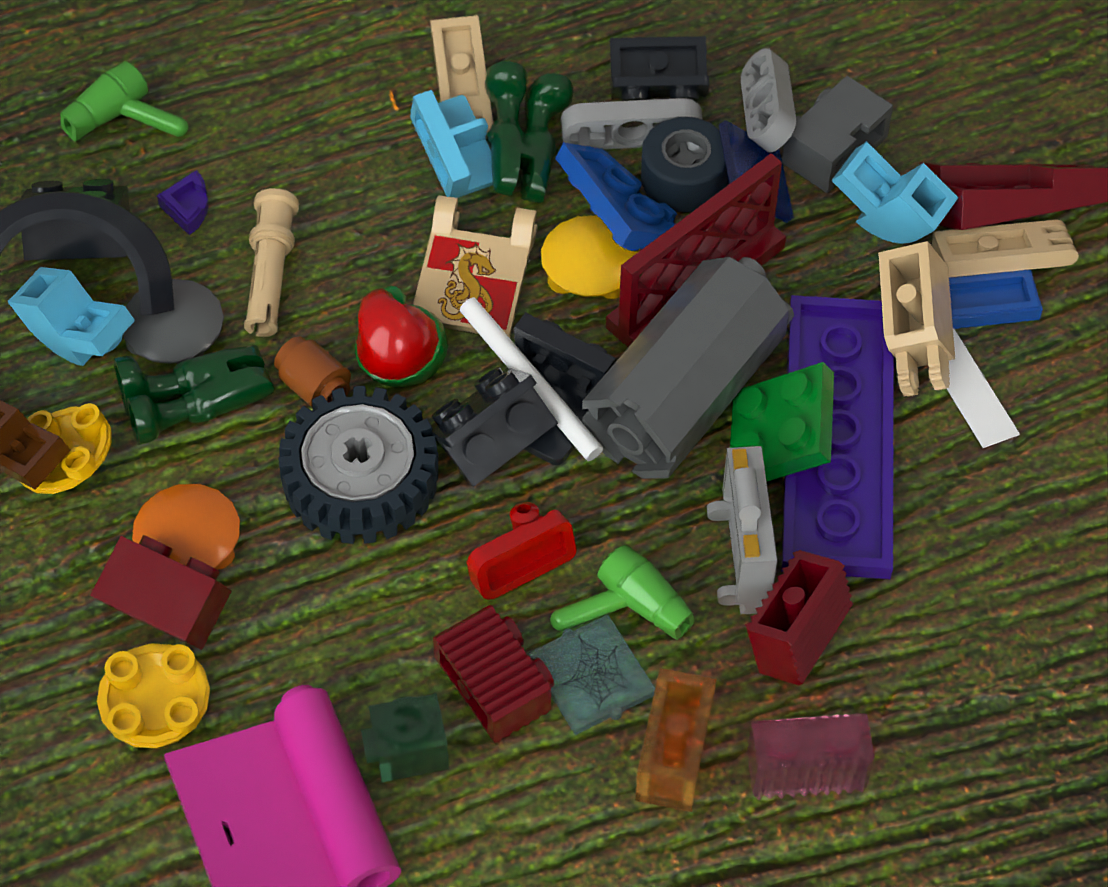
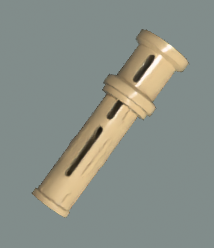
(271, 243)

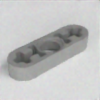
(768, 100)
(586, 122)

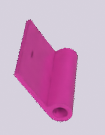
(287, 801)

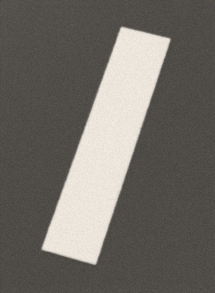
(977, 399)

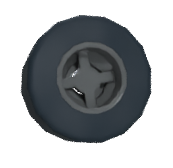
(683, 163)

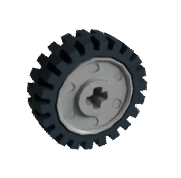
(359, 464)

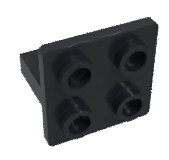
(492, 423)

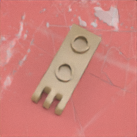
(461, 63)
(1005, 248)

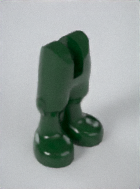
(509, 144)
(207, 385)

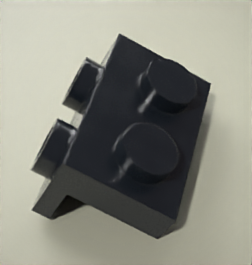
(658, 68)

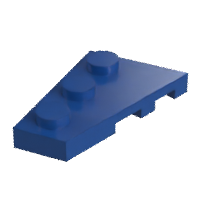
(615, 196)

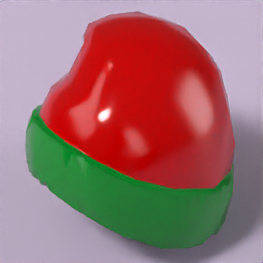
(398, 340)

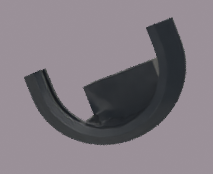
(90, 224)

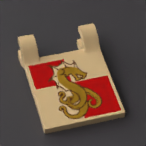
(474, 265)

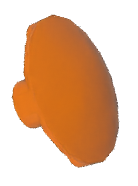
(192, 522)

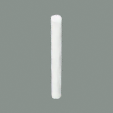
(515, 359)

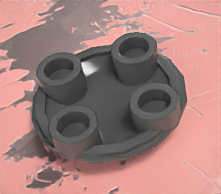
(179, 332)

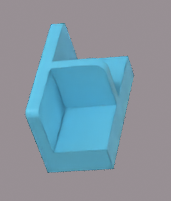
(453, 143)

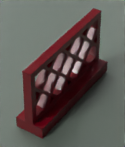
(730, 224)

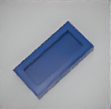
(994, 299)

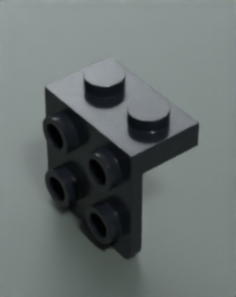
(568, 367)

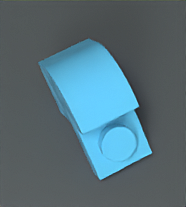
(892, 204)
(67, 318)

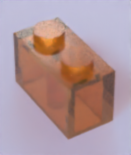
(675, 740)

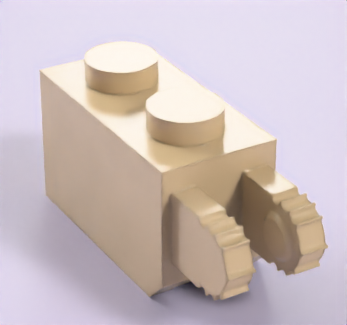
(917, 314)

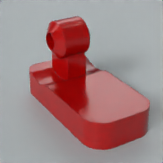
(523, 553)

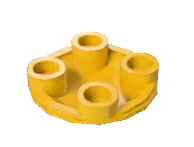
(584, 258)
(88, 437)
(153, 694)

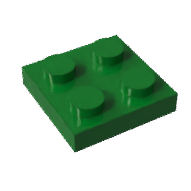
(788, 419)

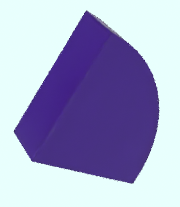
(186, 202)

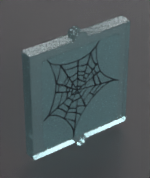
(594, 674)

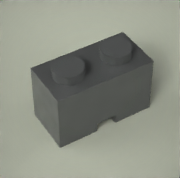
(834, 129)

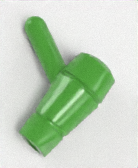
(113, 95)
(630, 584)

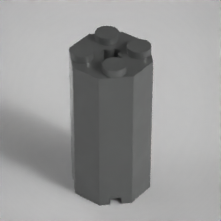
(687, 366)

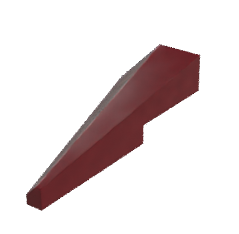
(1017, 190)

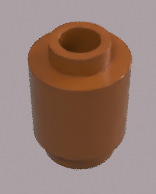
(310, 370)

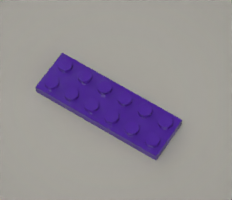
(846, 504)

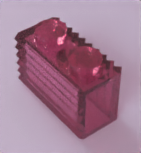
(810, 755)

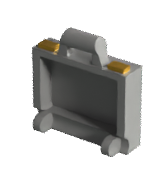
(750, 526)

